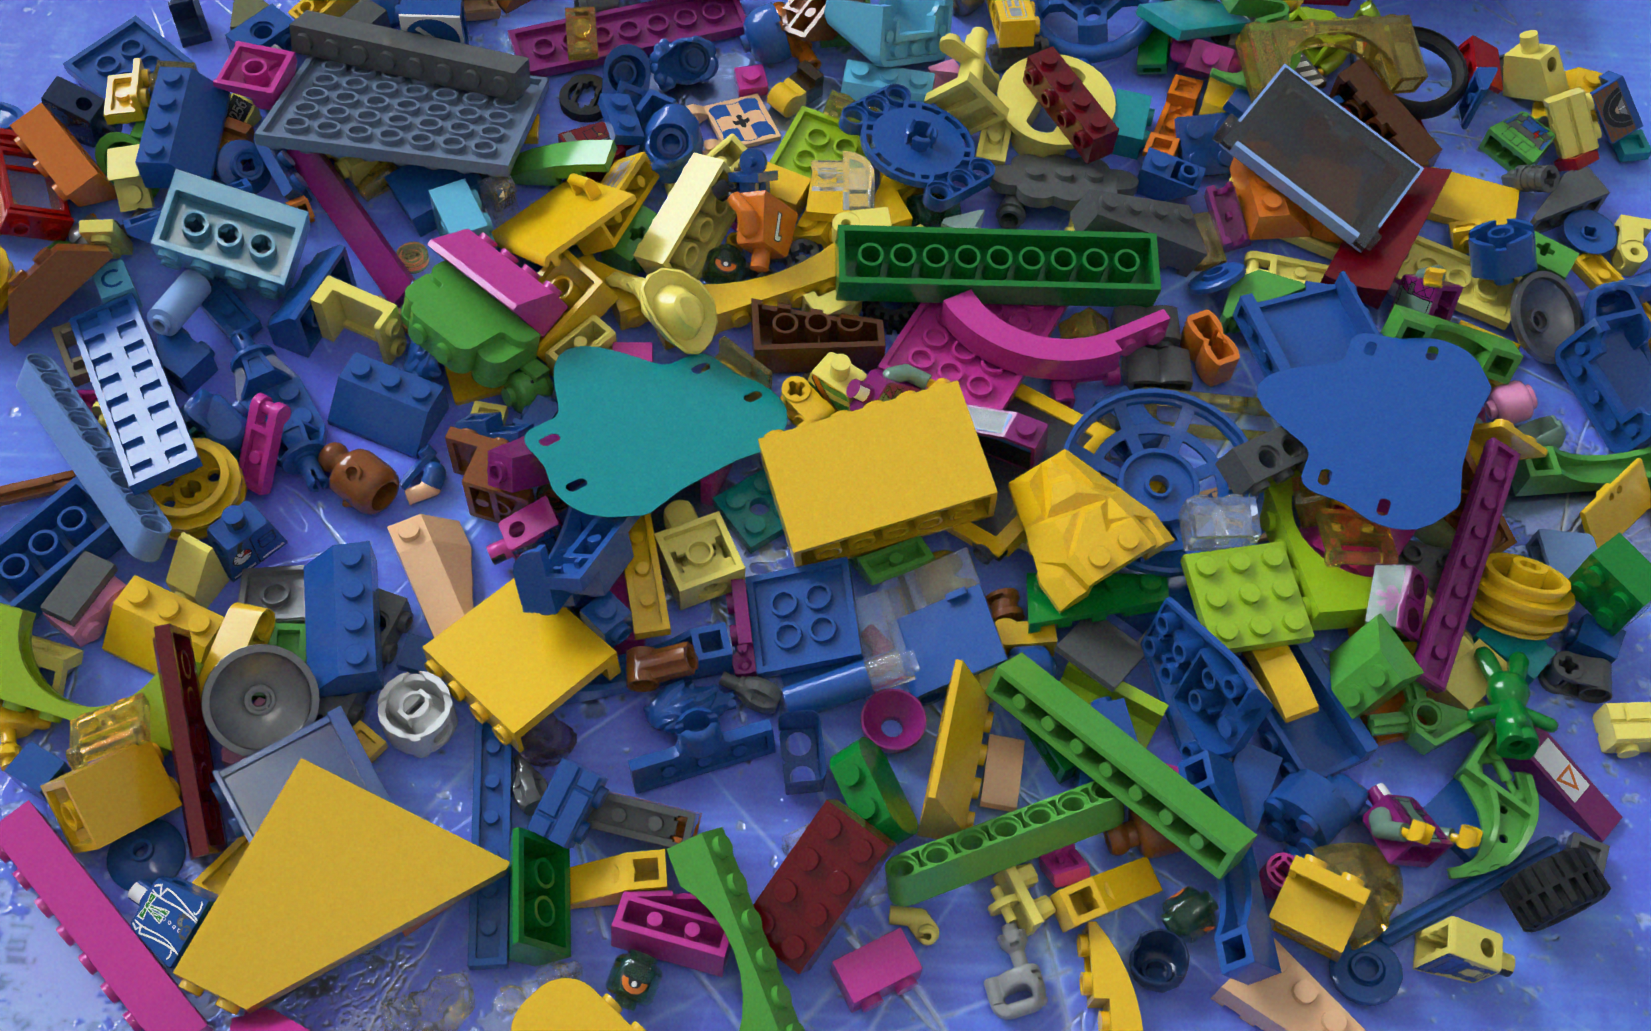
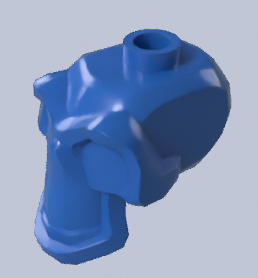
(217, 418)

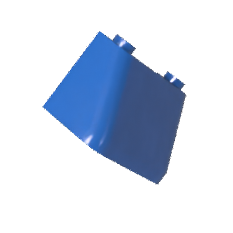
(1612, 376)

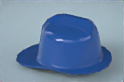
(626, 64)

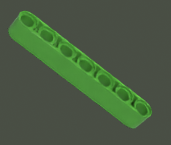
(1001, 843)

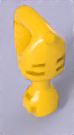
(15, 726)

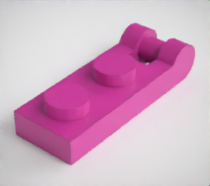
(262, 442)

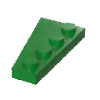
(1116, 594)

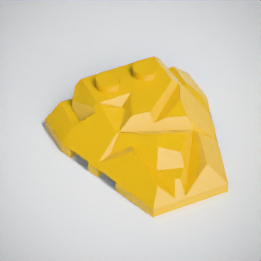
(1081, 527)

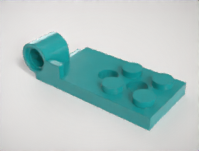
(735, 506)

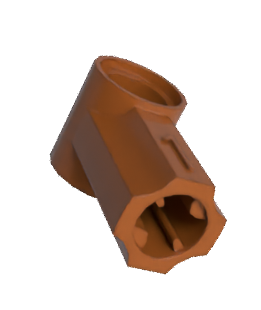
(650, 666)

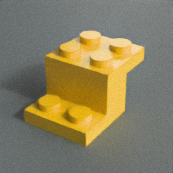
(1318, 906)

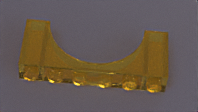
(1382, 42)

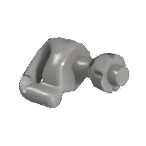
(1020, 978)

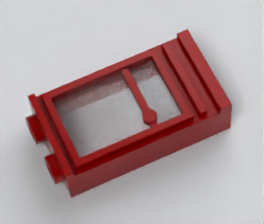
(26, 197)

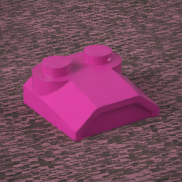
(257, 73)

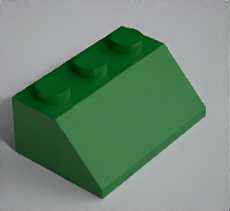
(538, 899)

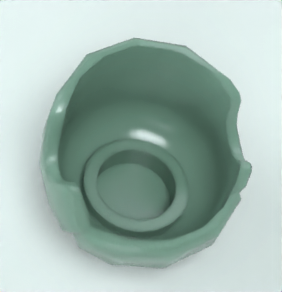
(1546, 430)

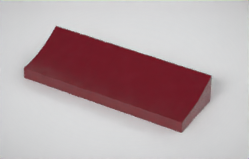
(1376, 269)
(189, 741)

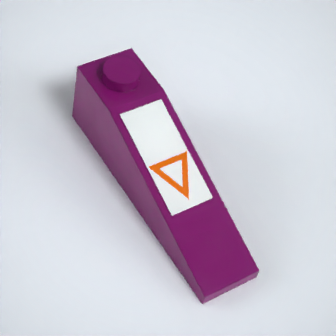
(1567, 787)

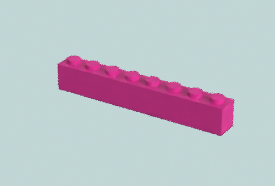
(94, 925)

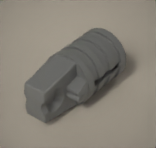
(1532, 178)

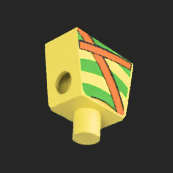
(832, 378)

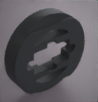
(571, 107)

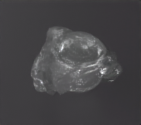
(436, 1008)

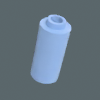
(178, 303)

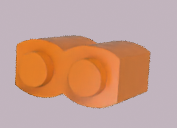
(1209, 348)

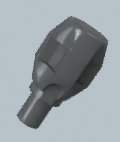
(754, 692)
(528, 786)

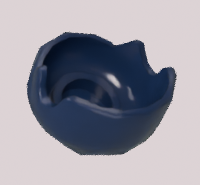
(1159, 960)

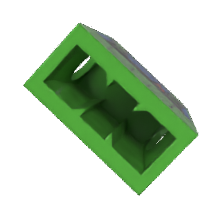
(1518, 140)

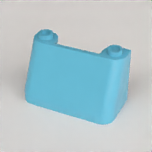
(894, 29)

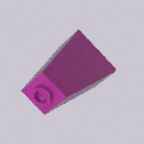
(516, 467)

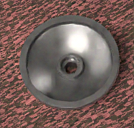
(1544, 314)
(288, 691)

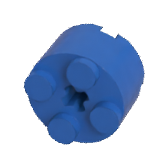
(1502, 250)
(1305, 811)

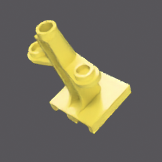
(972, 93)

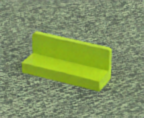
(1143, 708)

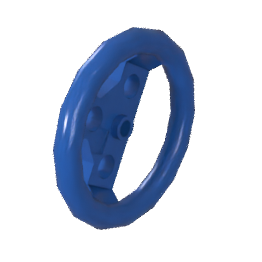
(1093, 34)

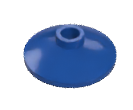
(163, 858)

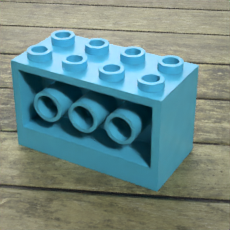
(227, 215)

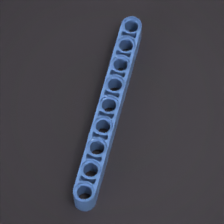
(92, 457)

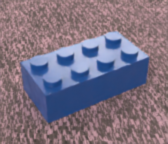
(48, 543)

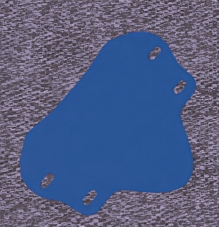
(1384, 425)

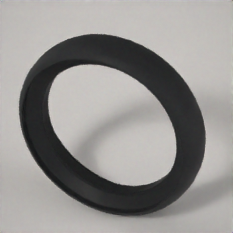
(1455, 60)

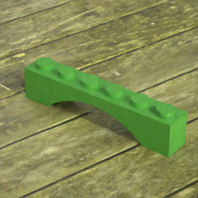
(1573, 472)
(711, 874)

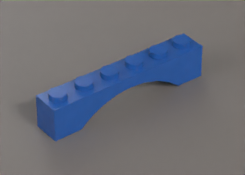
(710, 645)
(1244, 928)

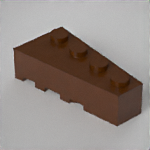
(1384, 113)
(798, 339)

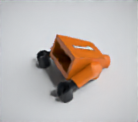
(763, 223)

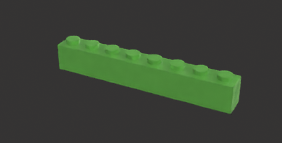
(1121, 765)

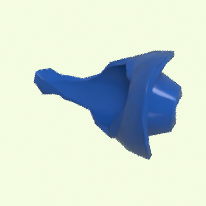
(671, 141)

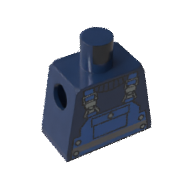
(78, 111)

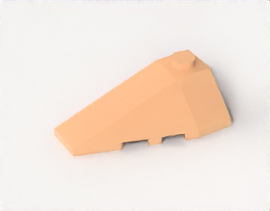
(437, 567)

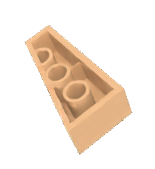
(1286, 1001)

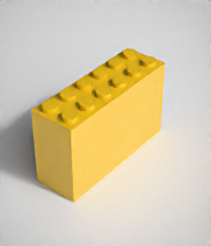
(878, 475)

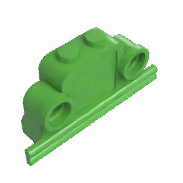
(469, 328)

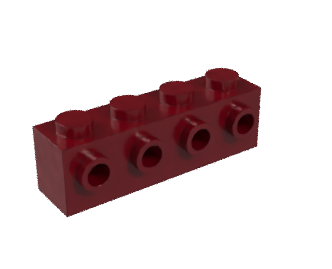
(1070, 105)

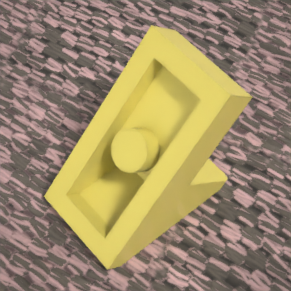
(127, 179)

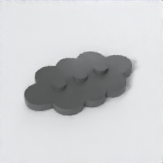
(1059, 180)

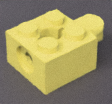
(697, 555)

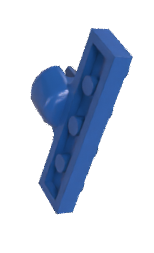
(700, 750)

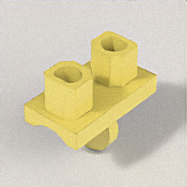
(1015, 901)

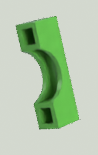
(1495, 354)

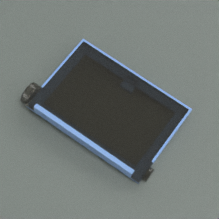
(1320, 157)

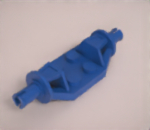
(305, 432)

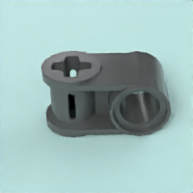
(1580, 676)

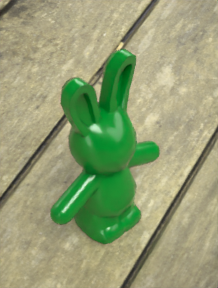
(1508, 699)

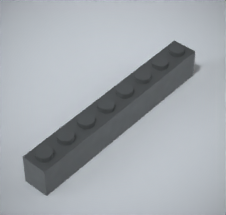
(410, 55)

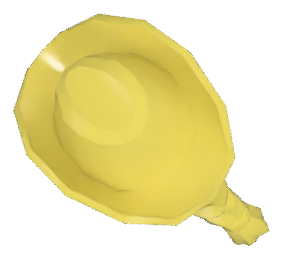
(674, 306)

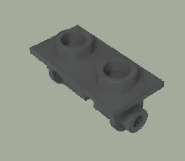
(1006, 57)

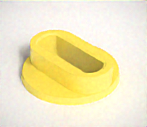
(1025, 107)

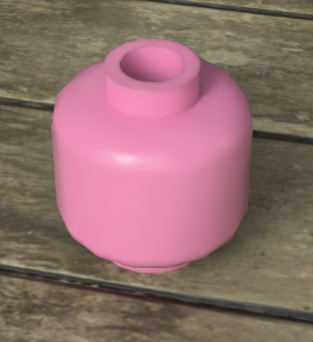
(1511, 402)

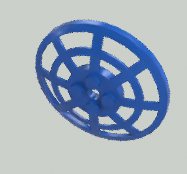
(1158, 463)

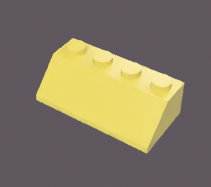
(688, 221)

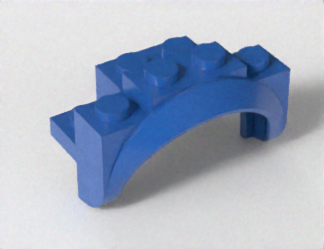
(583, 562)

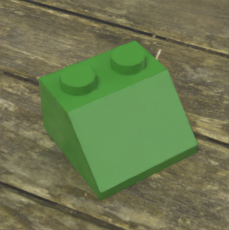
(1371, 668)

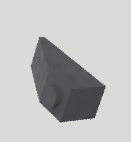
(1574, 192)

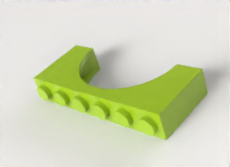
(1329, 593)
(25, 686)

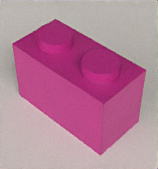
(876, 971)

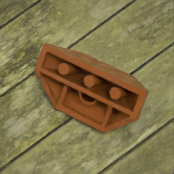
(807, 20)
(49, 283)

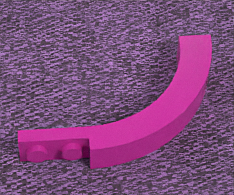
(1040, 355)

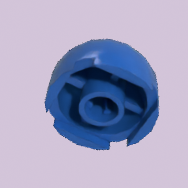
(765, 36)

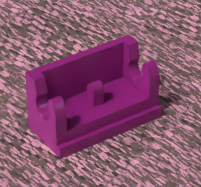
(1227, 217)

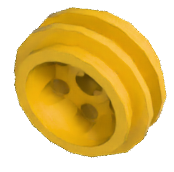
(196, 497)
(1522, 597)

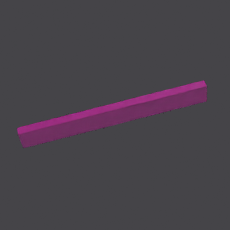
(354, 224)
(1465, 564)

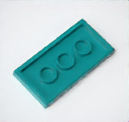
(1191, 18)

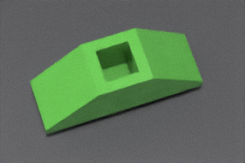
(1262, 286)

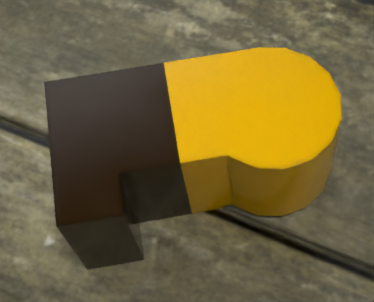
(797, 90)

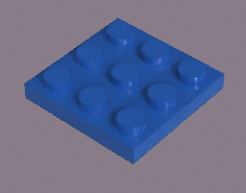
(116, 54)
(803, 618)

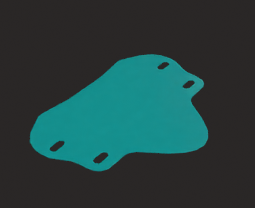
(646, 428)

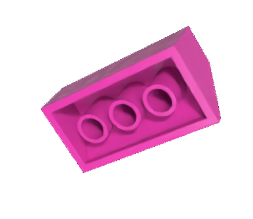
(501, 277)

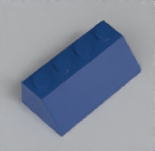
(181, 127)
(344, 620)

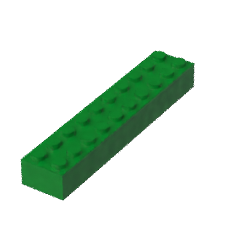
(996, 265)

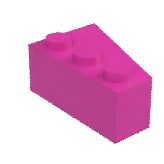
(671, 930)

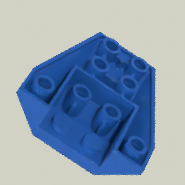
(1208, 688)

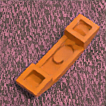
(1180, 102)

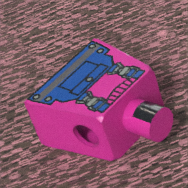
(526, 530)

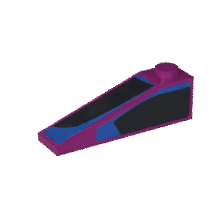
(1010, 435)

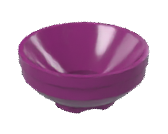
(897, 706)

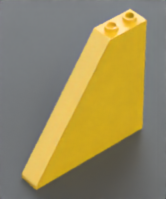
(322, 886)

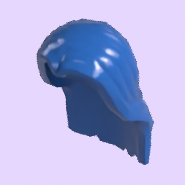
(1611, 299)

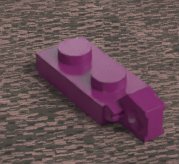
(741, 633)

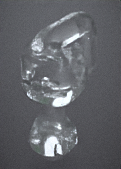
(514, 996)

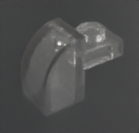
(851, 175)

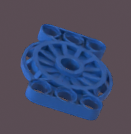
(936, 148)

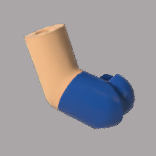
(430, 485)

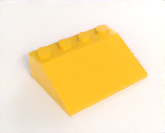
(956, 756)

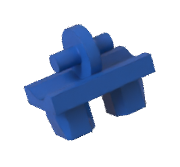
(752, 177)

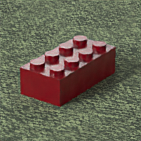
(820, 883)

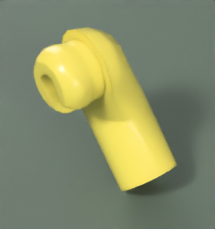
(917, 921)

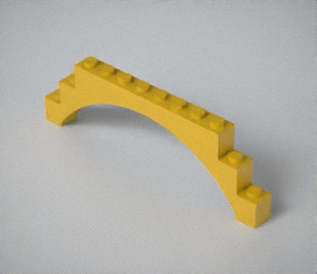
(784, 287)

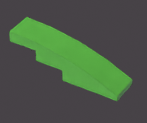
(556, 161)

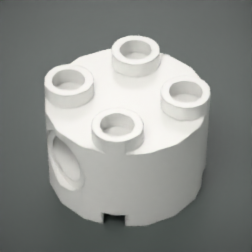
(417, 713)

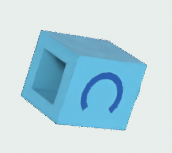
(114, 282)

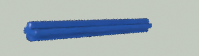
(1463, 893)

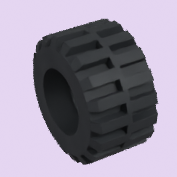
(1554, 889)

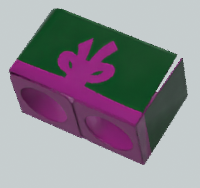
(1400, 597)

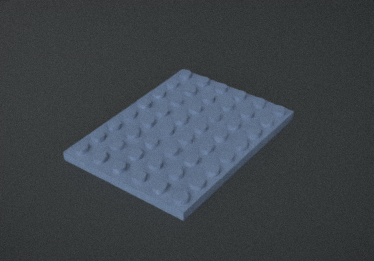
(399, 119)

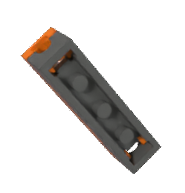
(645, 820)

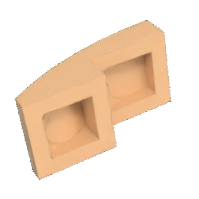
(1002, 773)

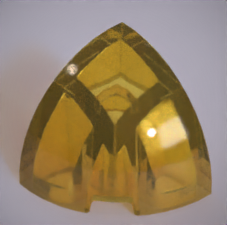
(1379, 876)

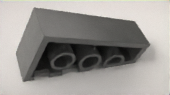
(1174, 224)

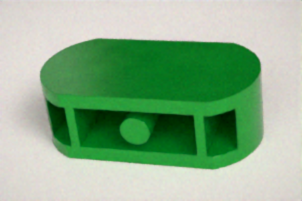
(873, 789)

